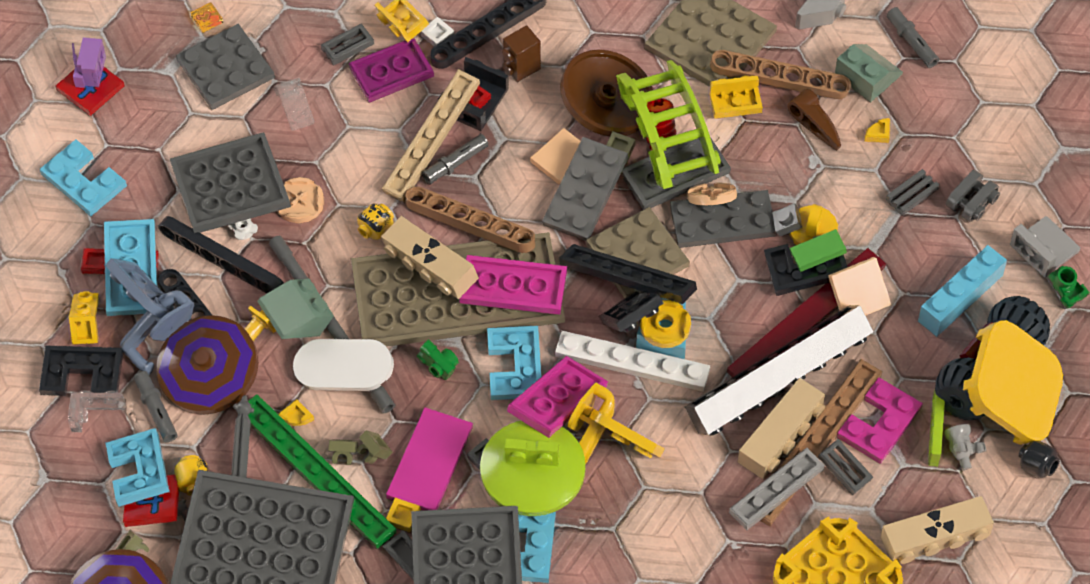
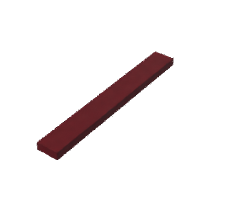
(802, 319)

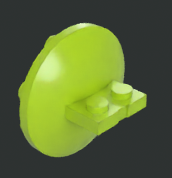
(531, 469)

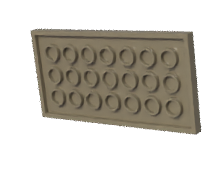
(405, 309)

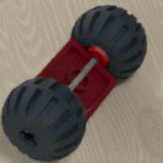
(951, 378)

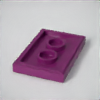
(391, 70)

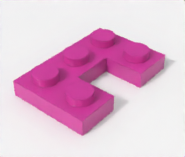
(898, 414)

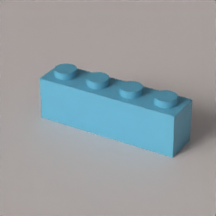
(962, 290)

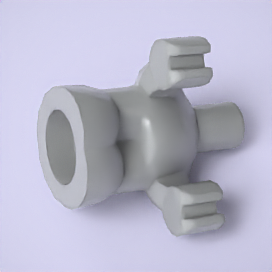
(961, 446)

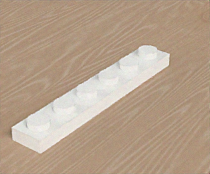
(633, 361)

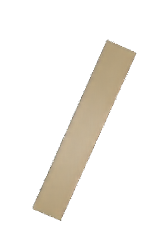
(431, 135)

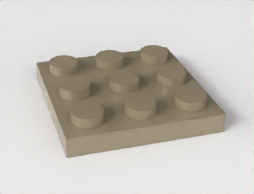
(641, 241)

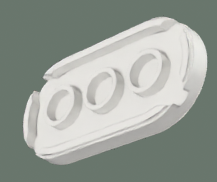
(343, 364)

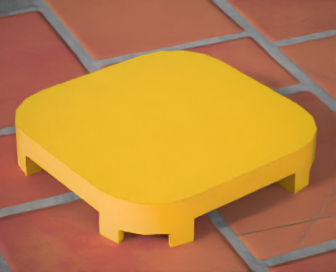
(1015, 382)
(836, 555)

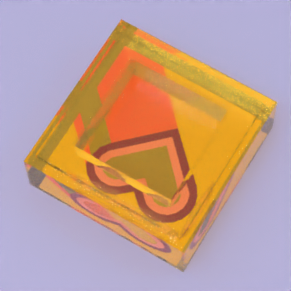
(206, 17)

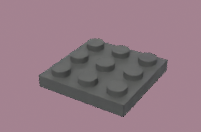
(225, 66)

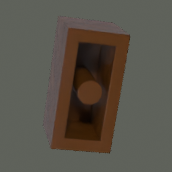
(521, 54)

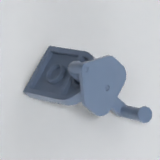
(161, 315)

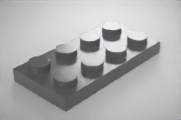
(642, 179)
(585, 189)
(738, 220)

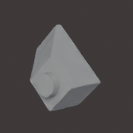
(819, 13)

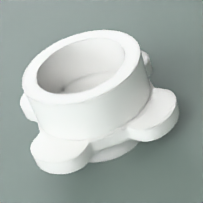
(246, 232)

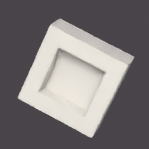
(436, 32)

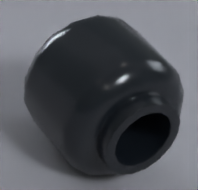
(1039, 459)

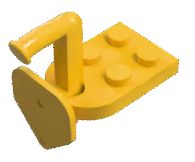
(603, 419)

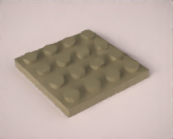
(702, 28)

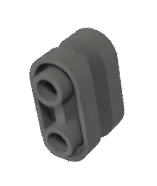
(976, 206)

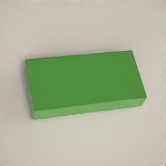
(818, 250)

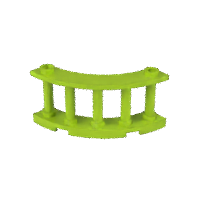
(648, 120)

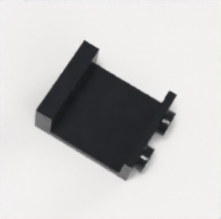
(492, 81)

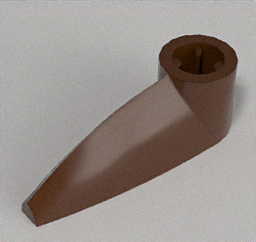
(809, 113)

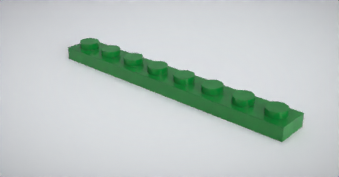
(317, 470)

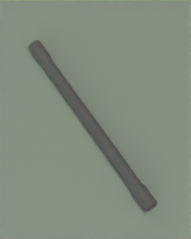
(286, 256)

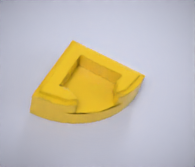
(879, 131)
(296, 414)

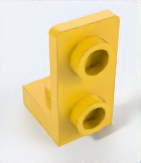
(83, 318)

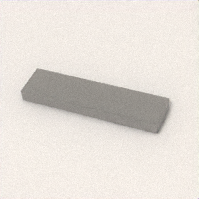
(776, 488)

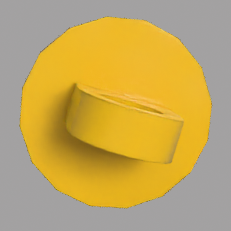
(814, 222)

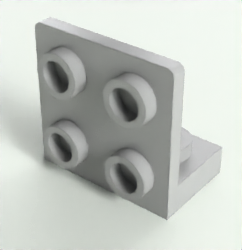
(1044, 245)

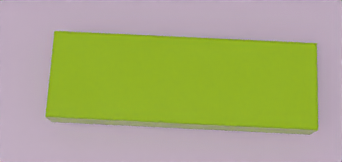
(936, 430)

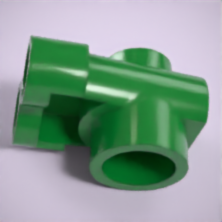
(1065, 282)
(440, 363)

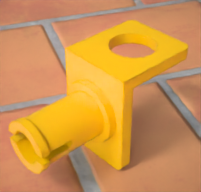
(258, 323)

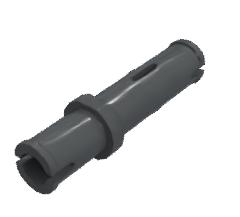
(907, 30)
(447, 164)
(151, 397)

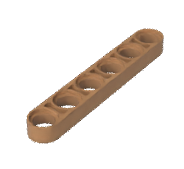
(781, 69)
(471, 216)

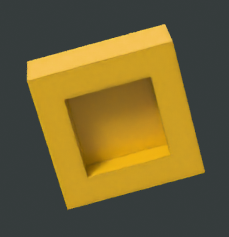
(400, 514)

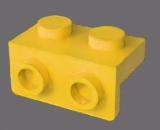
(402, 18)
(735, 97)

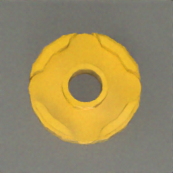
(669, 336)

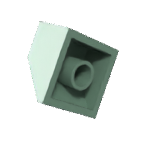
(867, 70)
(296, 309)

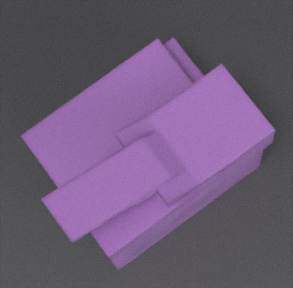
(89, 63)

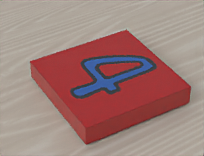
(90, 98)
(155, 509)

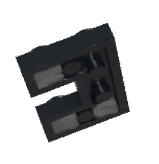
(787, 276)
(628, 311)
(59, 361)

